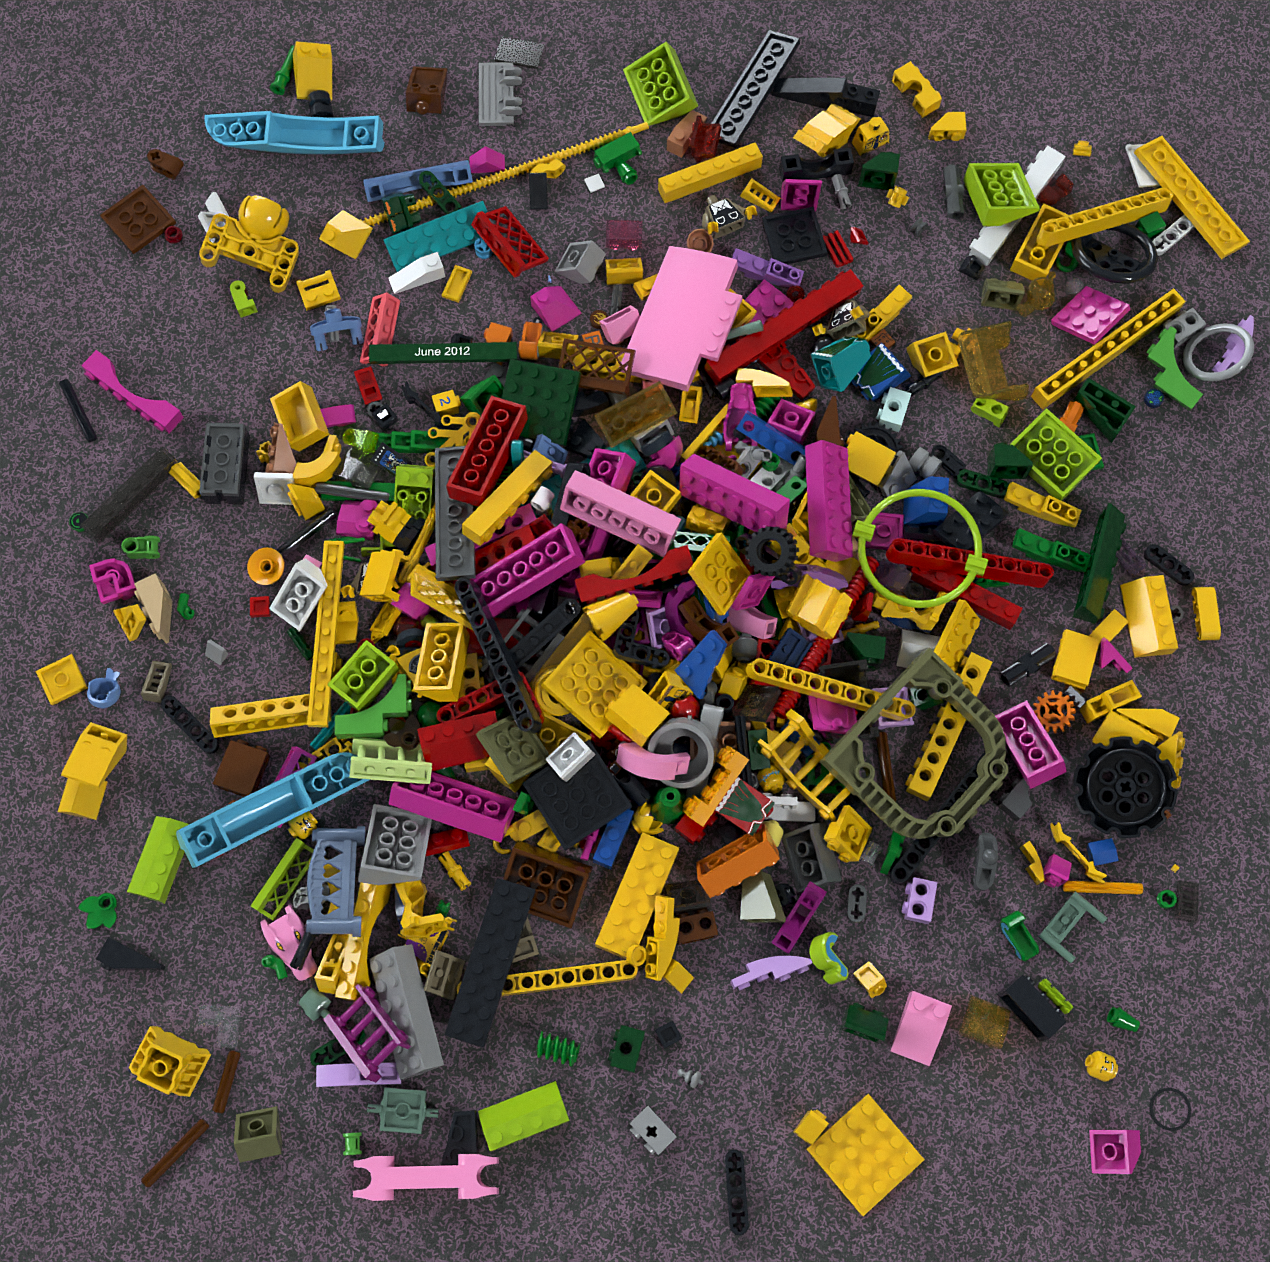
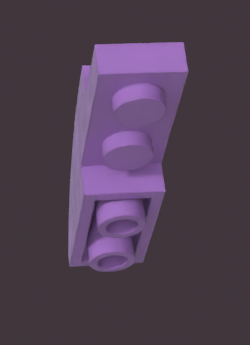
(772, 270)
(823, 574)

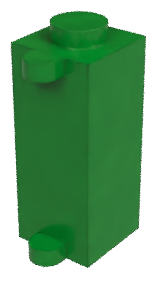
(621, 148)

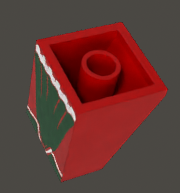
(745, 807)

